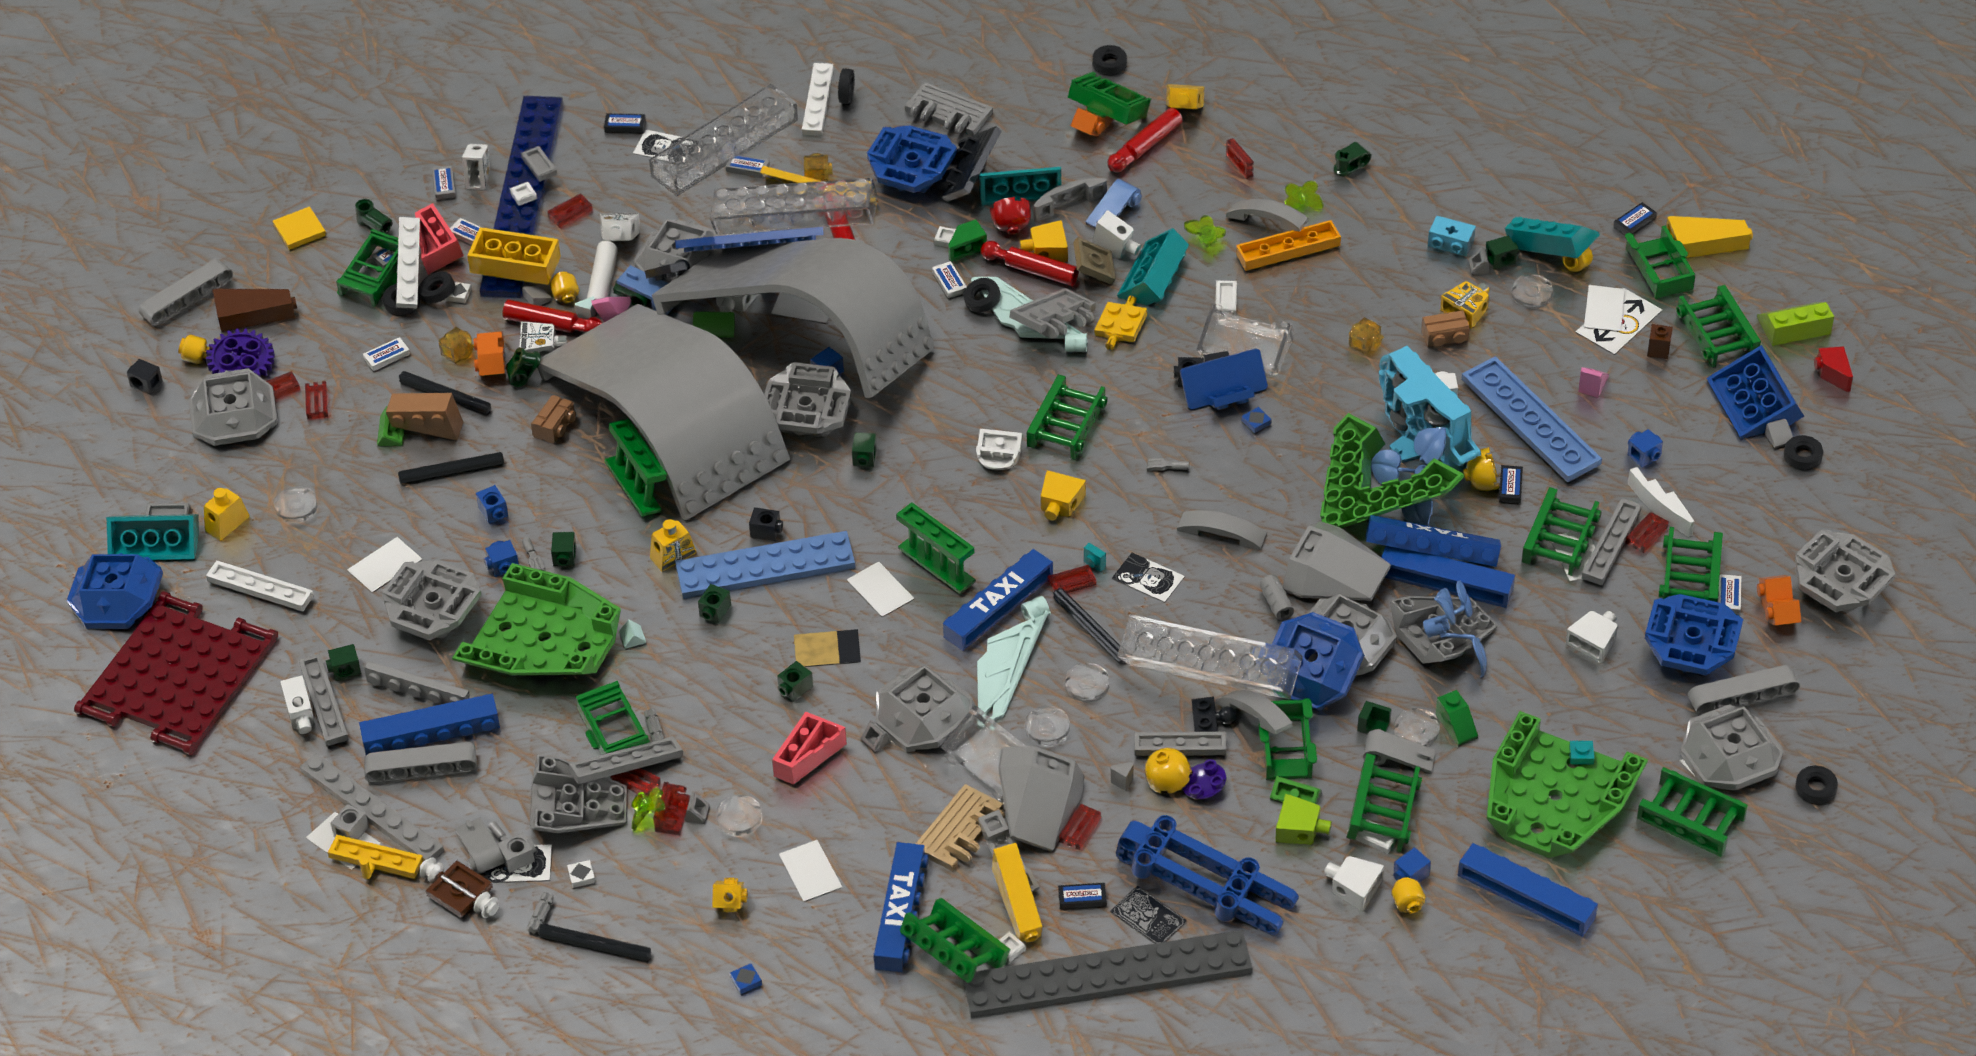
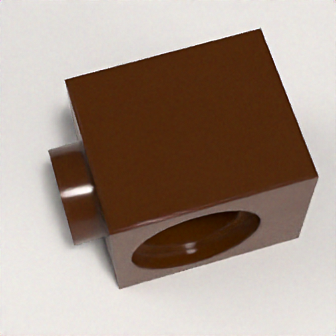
(1659, 341)

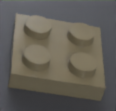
(1094, 260)

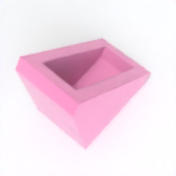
(611, 306)
(1592, 381)

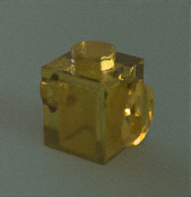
(817, 167)
(1365, 336)
(456, 345)

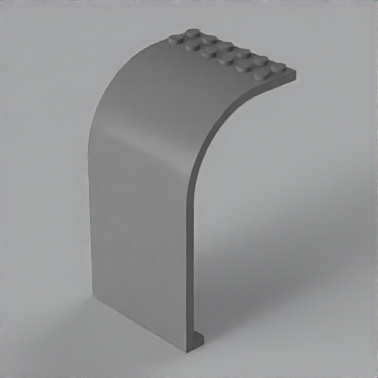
(840, 276)
(684, 397)

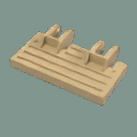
(958, 827)

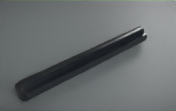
(433, 387)
(451, 467)
(1087, 622)
(594, 942)

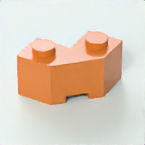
(1090, 122)
(490, 353)
(1778, 600)

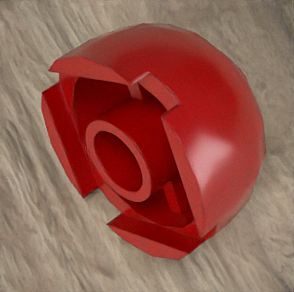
(1011, 215)

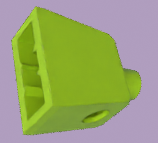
(1300, 822)

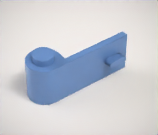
(1115, 200)
(636, 281)

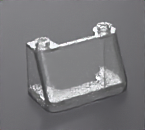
(1238, 334)
(978, 747)

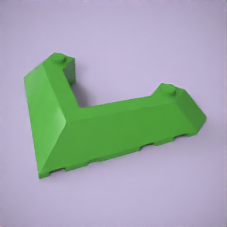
(1348, 479)

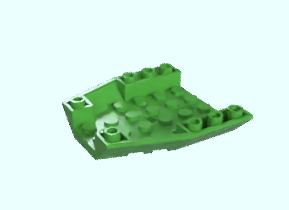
(539, 607)
(1532, 769)

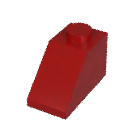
(1834, 367)

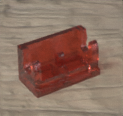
(676, 805)

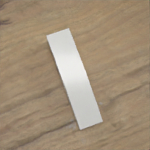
(1662, 504)

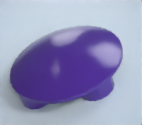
(1205, 780)

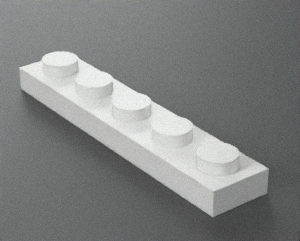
(817, 99)
(408, 262)
(259, 585)

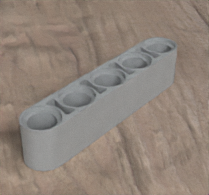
(185, 292)
(1744, 689)
(420, 762)

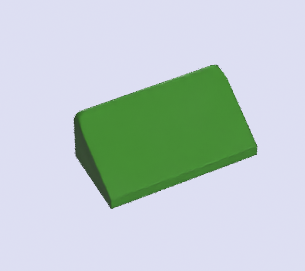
(718, 323)
(387, 434)
(1284, 786)

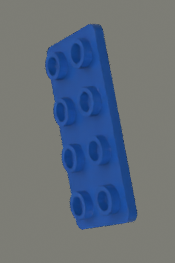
(1224, 380)

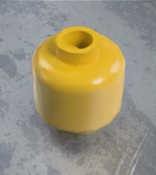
(1579, 263)
(564, 287)
(193, 349)
(1408, 895)

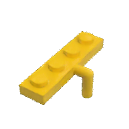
(375, 856)

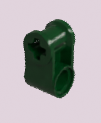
(1351, 159)
(522, 366)

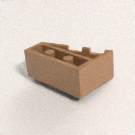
(425, 413)

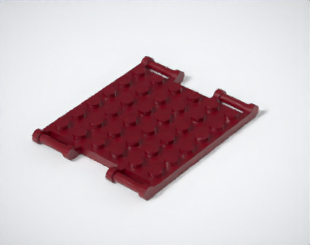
(177, 673)

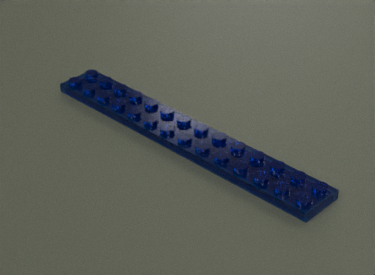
(535, 127)

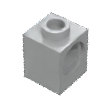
(350, 822)
(513, 860)

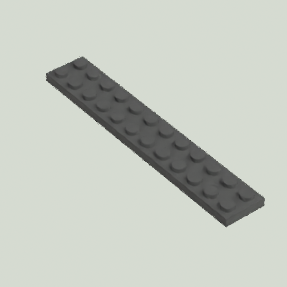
(1107, 973)

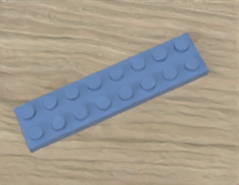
(1531, 419)
(766, 564)

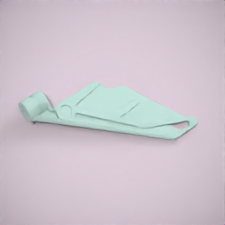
(1011, 298)
(1006, 658)

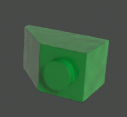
(966, 240)
(1456, 717)

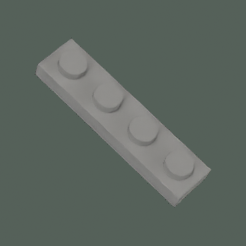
(1186, 742)

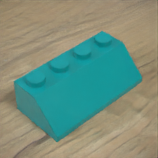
(1018, 183)
(1550, 237)
(1154, 268)
(154, 536)

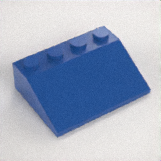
(1754, 393)

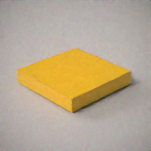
(299, 228)

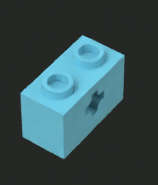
(1451, 236)

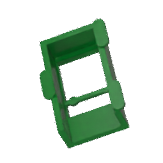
(1108, 98)
(1675, 251)
(366, 284)
(599, 698)
(1291, 768)

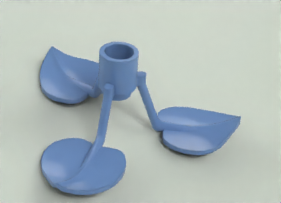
(1385, 467)
(1439, 625)

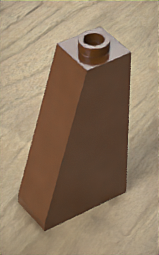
(252, 307)

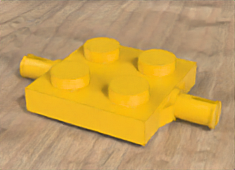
(1120, 322)

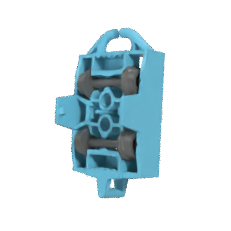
(1420, 401)

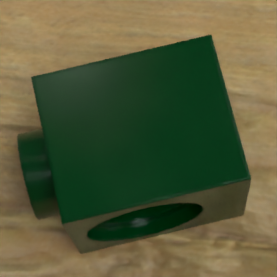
(1501, 252)
(864, 449)
(563, 548)
(714, 603)
(343, 662)
(795, 681)

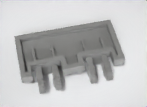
(948, 109)
(1053, 310)

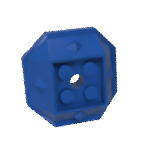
(910, 157)
(114, 590)
(1692, 633)
(1337, 661)

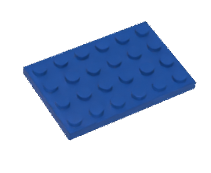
(749, 239)

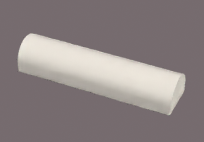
(603, 270)

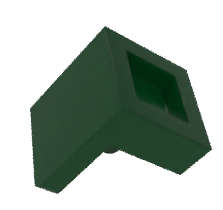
(1373, 717)

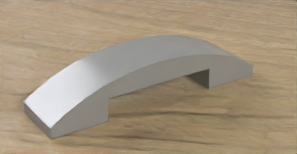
(1090, 188)
(1289, 217)
(1223, 524)
(1270, 715)
(996, 835)

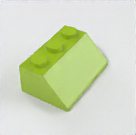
(1797, 323)

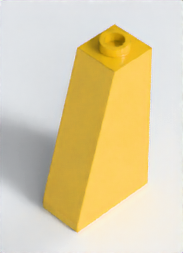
(1709, 235)
(1016, 892)

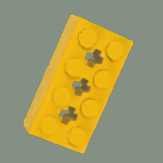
(514, 256)

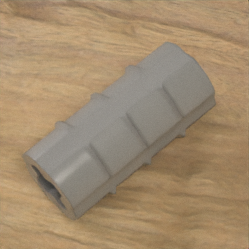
(1276, 597)

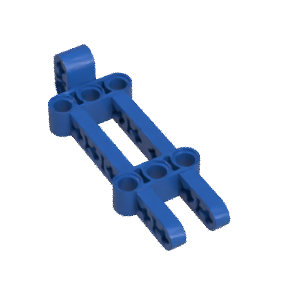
(1136, 848)

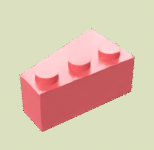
(436, 240)
(807, 747)

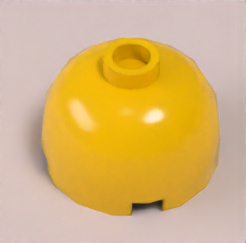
(1482, 471)
(1167, 770)

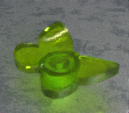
(1303, 195)
(1204, 228)
(646, 804)

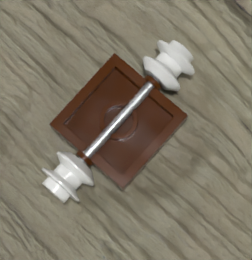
(458, 888)

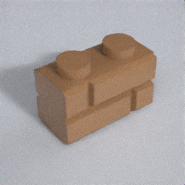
(1445, 328)
(553, 419)

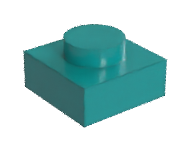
(1094, 557)
(1581, 752)

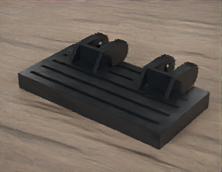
(972, 156)

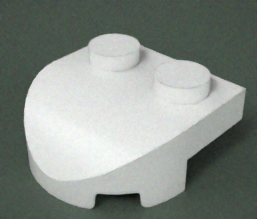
(998, 449)

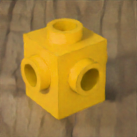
(722, 899)

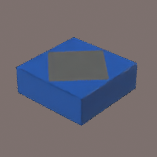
(1256, 420)
(746, 978)

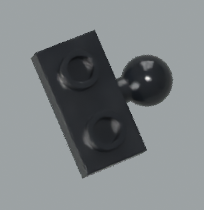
(669, 270)
(1206, 717)

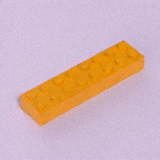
(1288, 245)

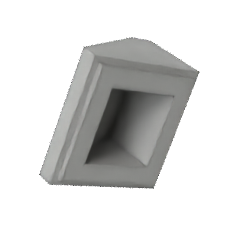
(536, 295)
(1778, 433)

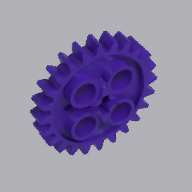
(241, 352)

